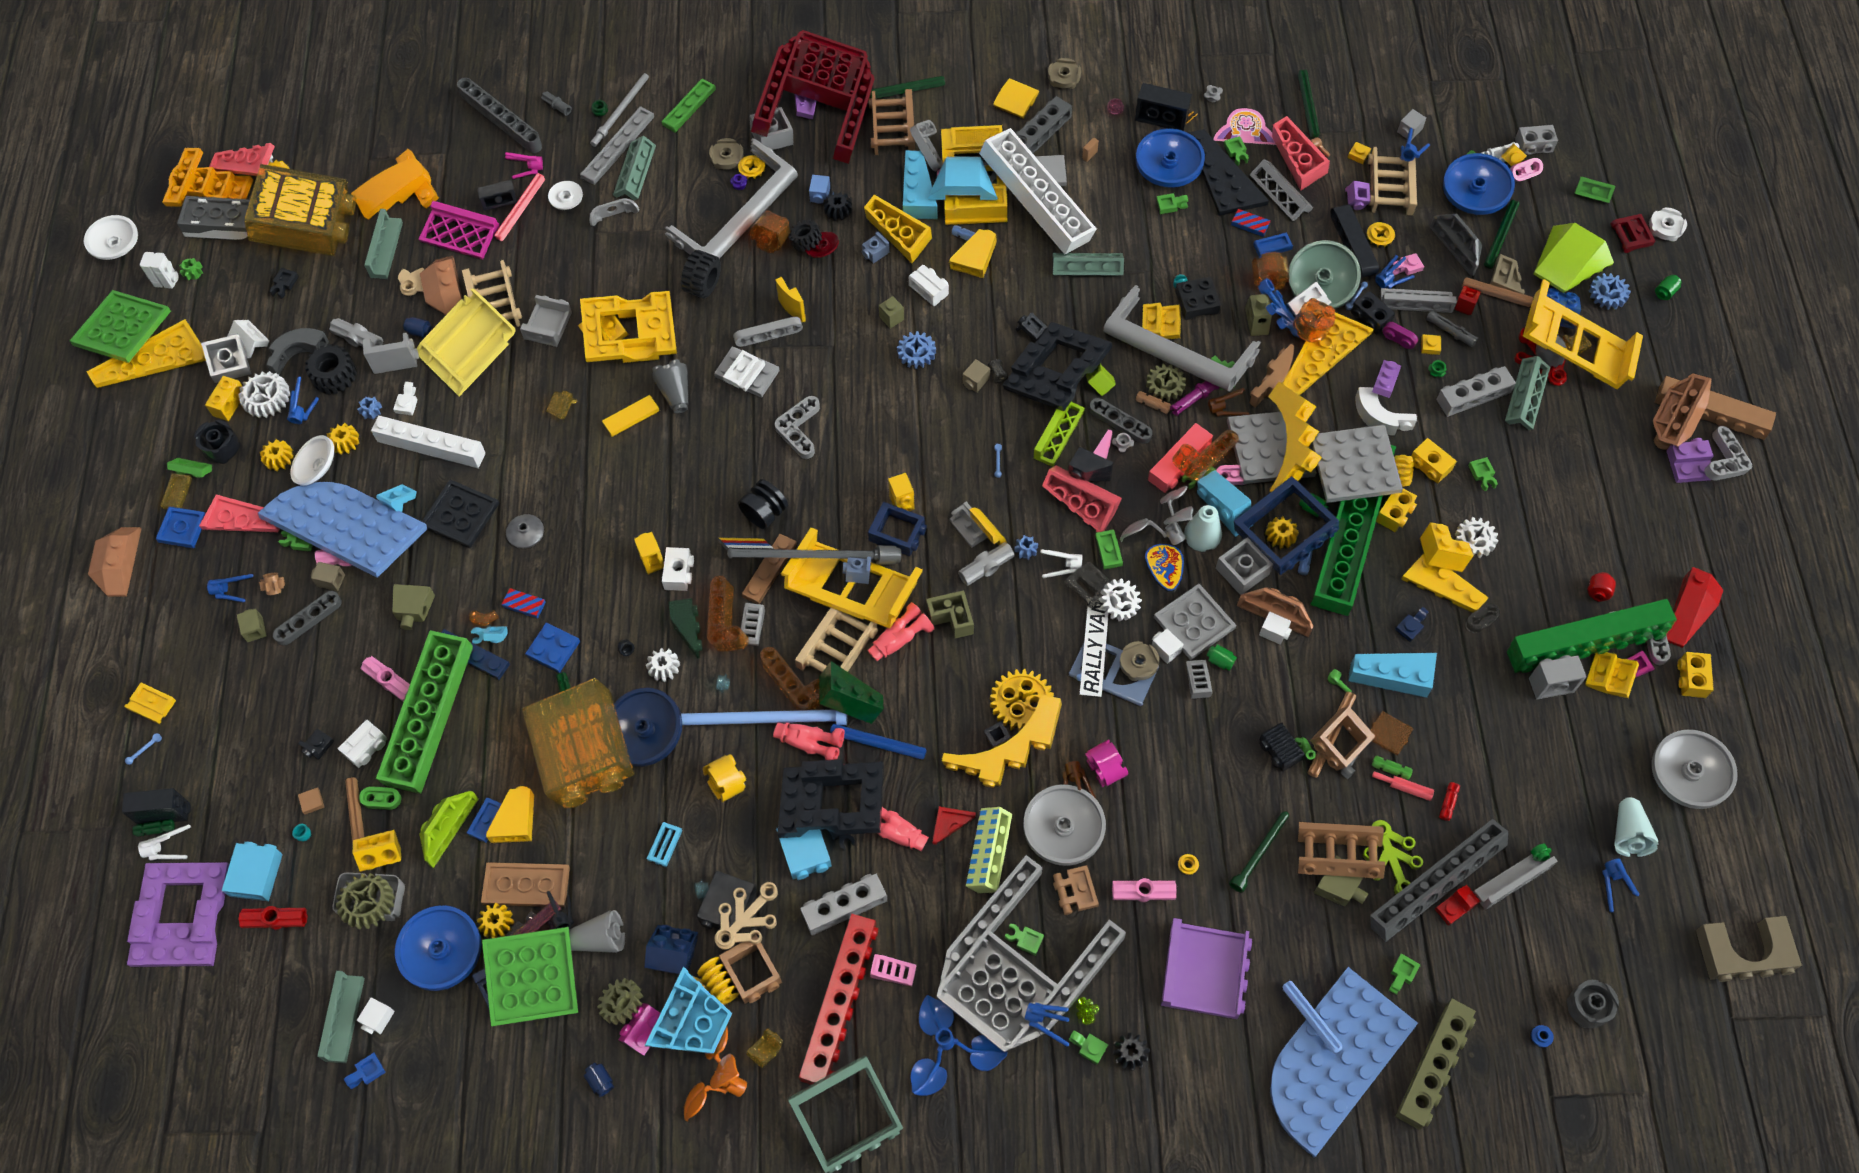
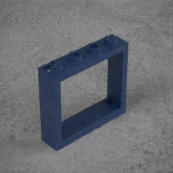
(1260, 509)

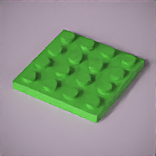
(120, 326)
(530, 976)

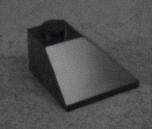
(1090, 466)

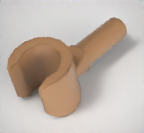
(1318, 143)

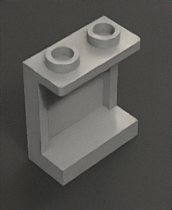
(547, 321)
(391, 356)

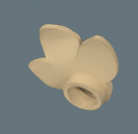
(411, 281)

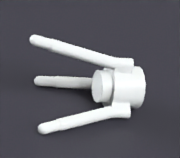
(1073, 561)
(152, 846)

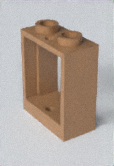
(1356, 729)
(737, 953)

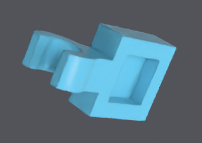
(493, 634)

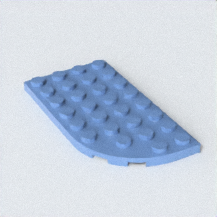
(344, 524)
(1320, 1088)

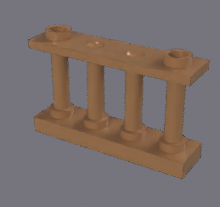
(907, 115)
(1341, 834)

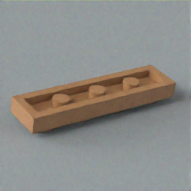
(767, 572)

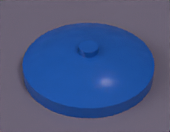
(1170, 157)
(1478, 183)
(438, 948)

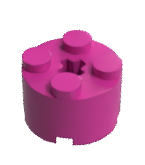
(1106, 763)

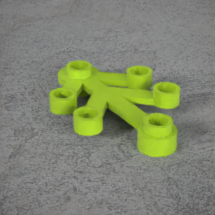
(1392, 854)

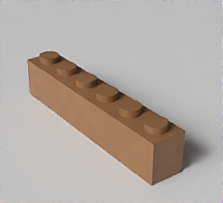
(1730, 412)

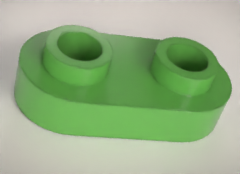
(381, 798)

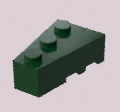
(849, 694)

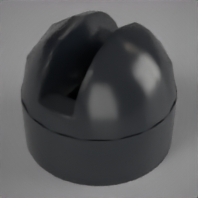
(625, 647)

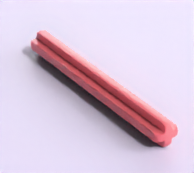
(519, 207)

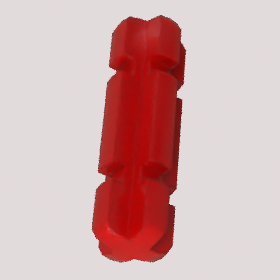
(1449, 801)

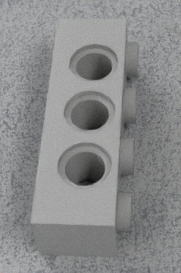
(1488, 386)
(838, 914)

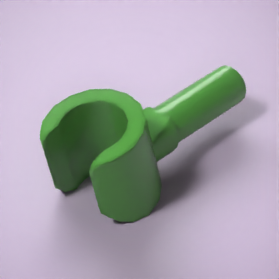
(1334, 677)

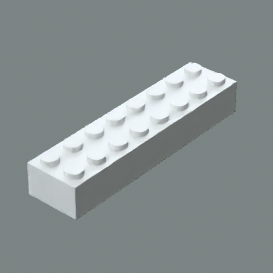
(1037, 191)

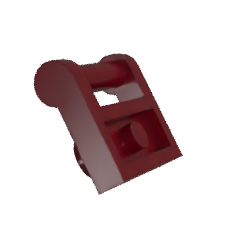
(1637, 230)

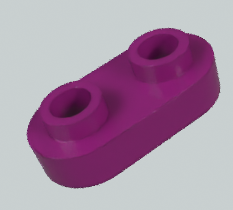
(1400, 335)

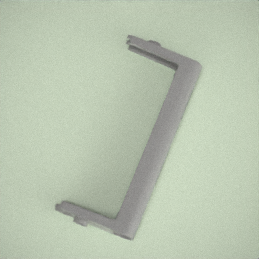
(749, 213)
(1172, 352)

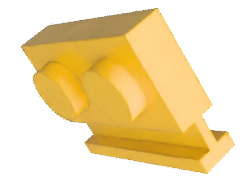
(150, 703)

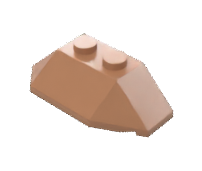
(441, 284)
(1682, 409)
(114, 560)
(1271, 600)

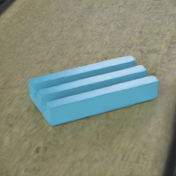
(665, 861)

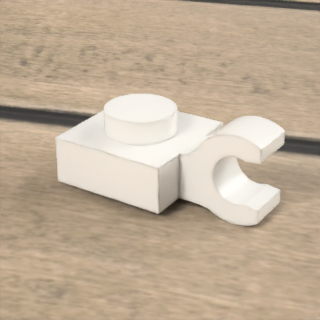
(406, 402)

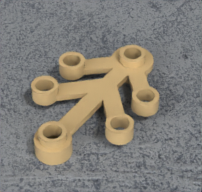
(745, 919)

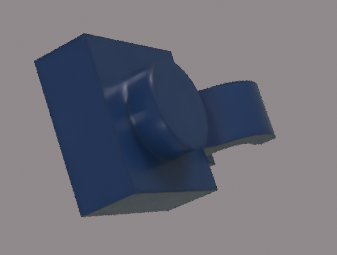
(1410, 626)

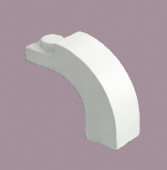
(1374, 414)

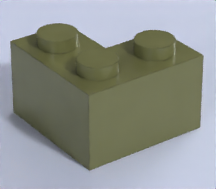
(951, 609)

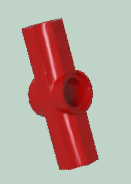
(261, 917)

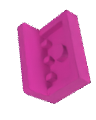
(639, 1028)

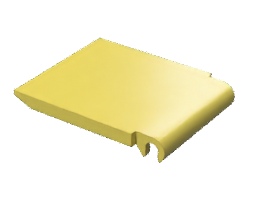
(466, 342)

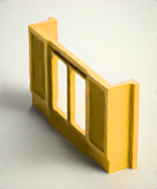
(969, 208)
(1614, 358)
(809, 575)

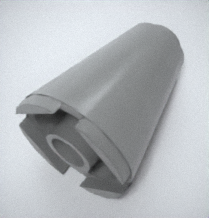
(599, 934)

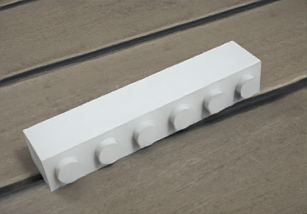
(428, 441)

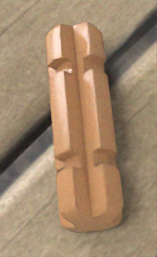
(1153, 402)

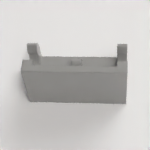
(966, 526)

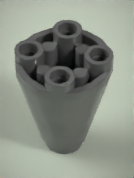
(673, 384)

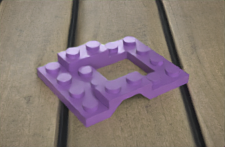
(176, 943)

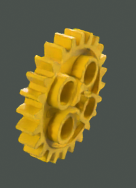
(1014, 685)

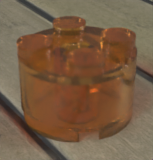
(770, 231)
(1273, 267)
(1314, 320)

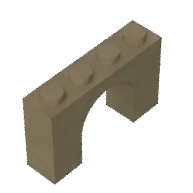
(1725, 963)

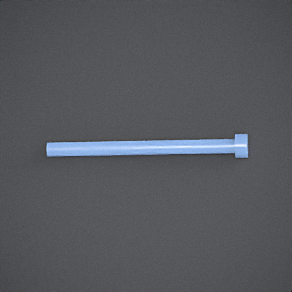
(764, 717)

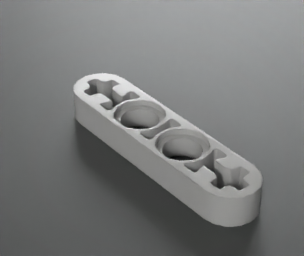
(768, 331)

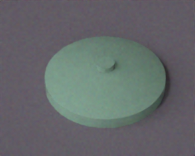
(1330, 266)

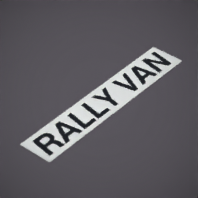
(1094, 651)

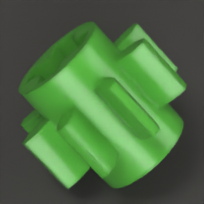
(191, 269)

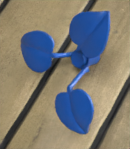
(936, 1019)

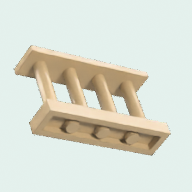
(1408, 188)
(472, 280)
(827, 627)

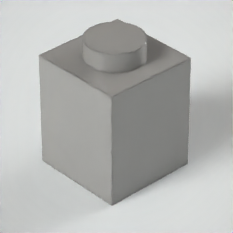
(1411, 120)

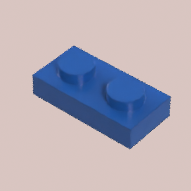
(483, 820)

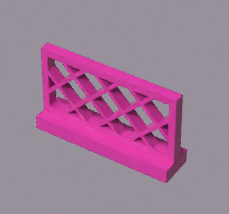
(463, 216)

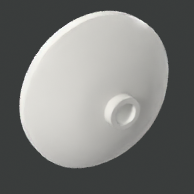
(111, 237)
(312, 460)

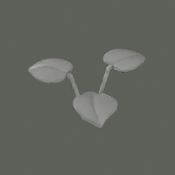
(1173, 530)

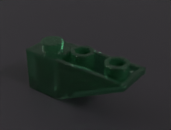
(684, 622)

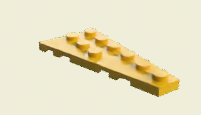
(162, 352)
(1320, 356)

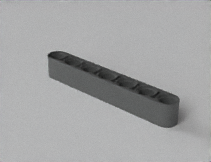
(499, 115)

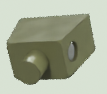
(1257, 310)
(411, 604)
(1341, 889)

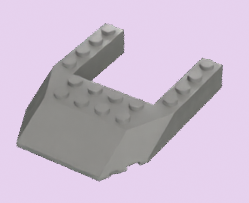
(995, 984)

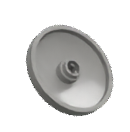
(1694, 769)
(1064, 825)

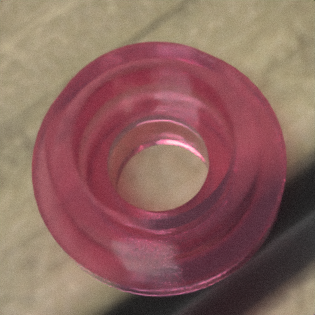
(1115, 106)

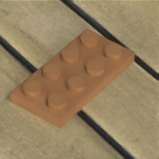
(524, 884)

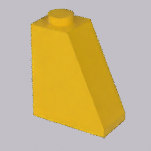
(975, 254)
(513, 818)

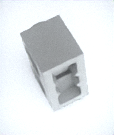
(1536, 139)

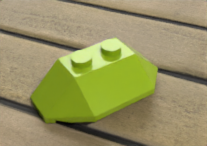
(444, 824)

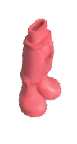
(897, 636)
(806, 739)
(901, 831)

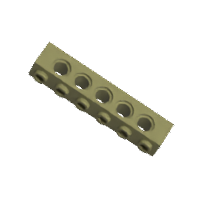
(1408, 1109)

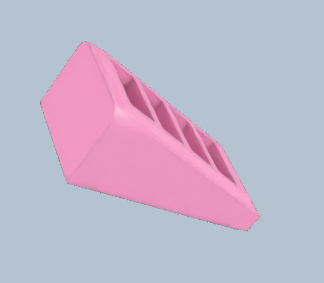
(1104, 445)
(892, 978)

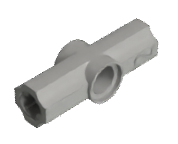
(354, 333)
(986, 563)

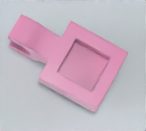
(1410, 265)

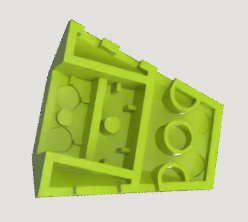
(1572, 256)

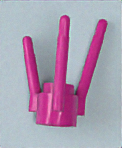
(534, 163)

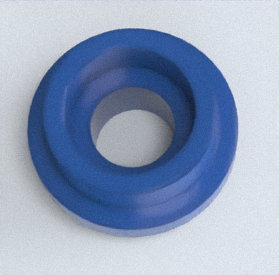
(1535, 1036)

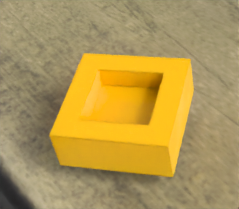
(1359, 153)
(1513, 155)
(1431, 344)

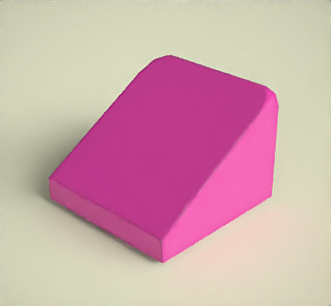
(1644, 663)

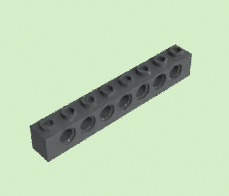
(1041, 127)
(1439, 880)

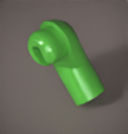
(1306, 748)

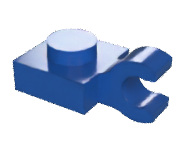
(367, 1070)

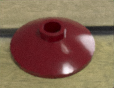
(826, 246)

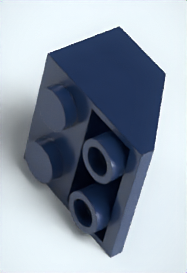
(670, 949)

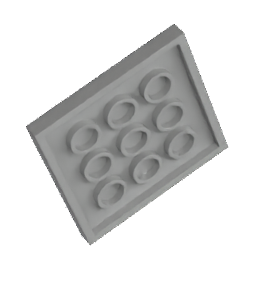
(1260, 446)
(1356, 464)

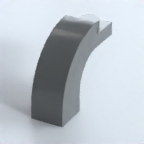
(293, 343)

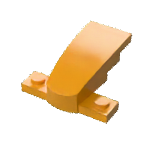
(203, 182)
(396, 185)

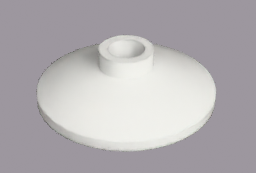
(565, 195)

